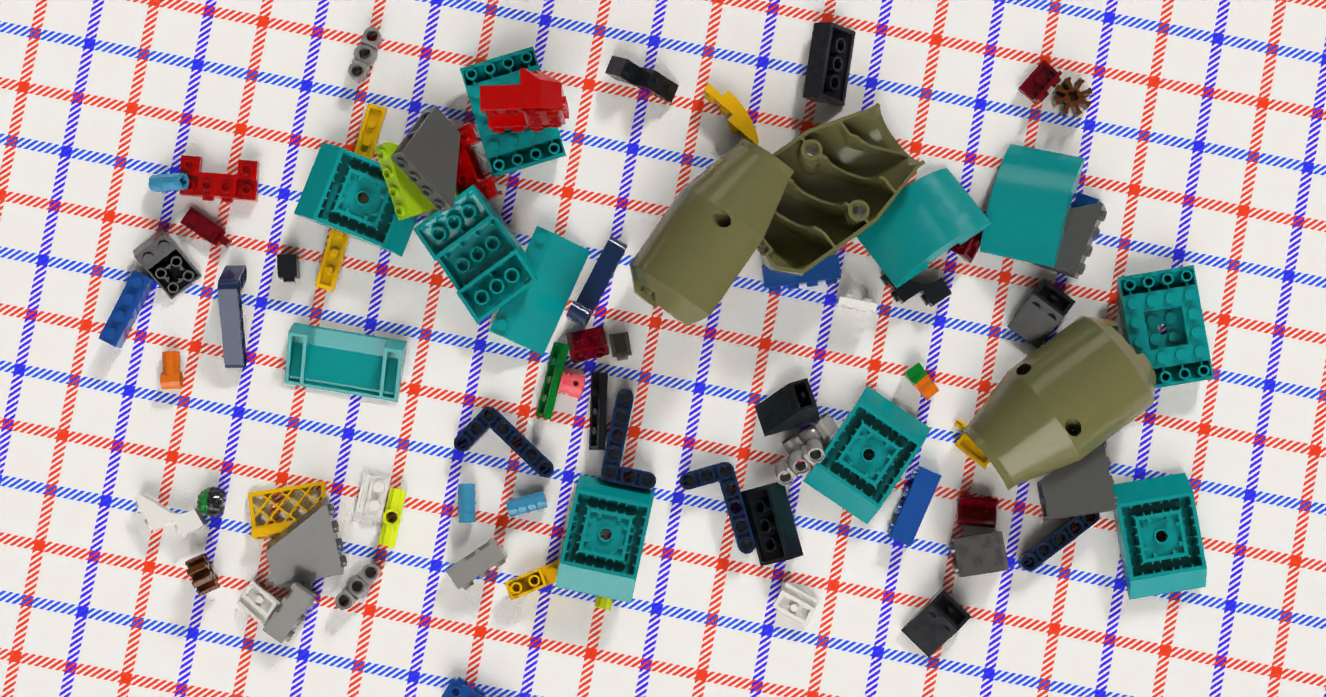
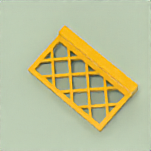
(272, 530)

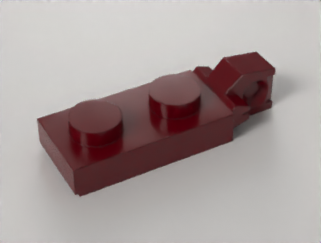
(205, 227)

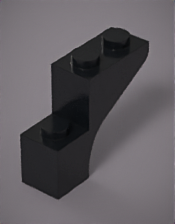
(642, 78)
(931, 292)

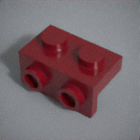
(1039, 81)
(587, 344)
(976, 511)

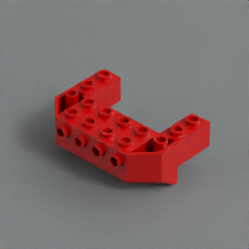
(529, 105)

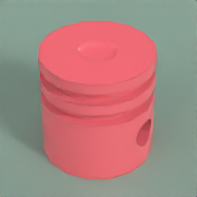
(572, 385)

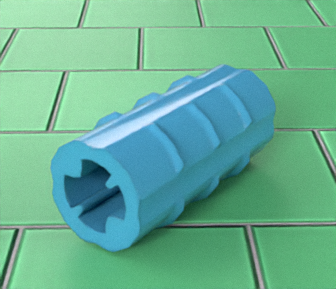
(168, 182)
(466, 503)
(526, 504)

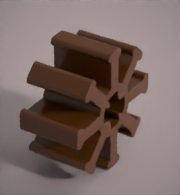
(1065, 94)
(202, 574)

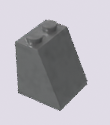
(979, 554)

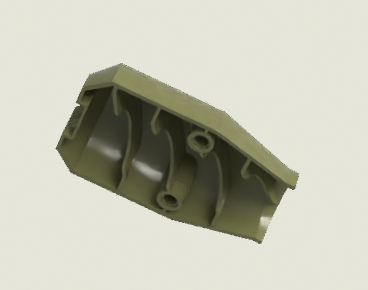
(836, 191)
(710, 233)
(1072, 384)

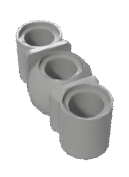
(366, 45)
(817, 430)
(793, 468)
(349, 590)

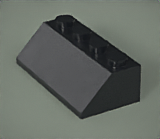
(829, 63)
(772, 523)

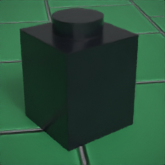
(288, 267)

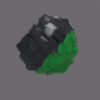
(211, 501)

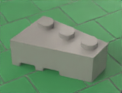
(477, 564)
(291, 612)

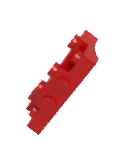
(469, 169)
(221, 186)

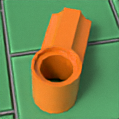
(171, 376)

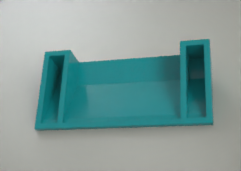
(537, 310)
(345, 362)

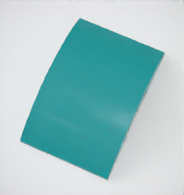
(1031, 204)
(922, 225)
(477, 253)

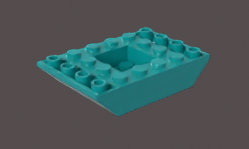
(509, 150)
(333, 201)
(1171, 300)
(860, 483)
(1152, 507)
(597, 564)

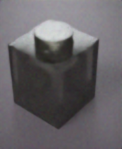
(620, 346)

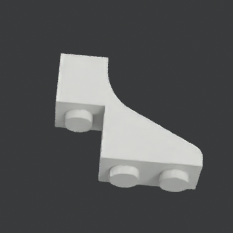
(159, 516)

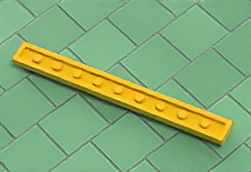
(338, 241)

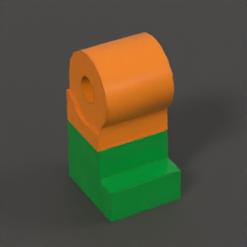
(921, 381)

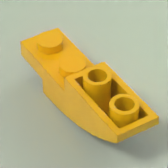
(739, 118)
(532, 580)

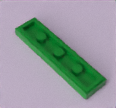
(552, 380)

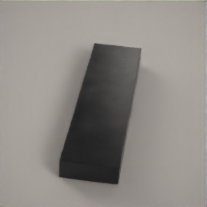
(598, 411)

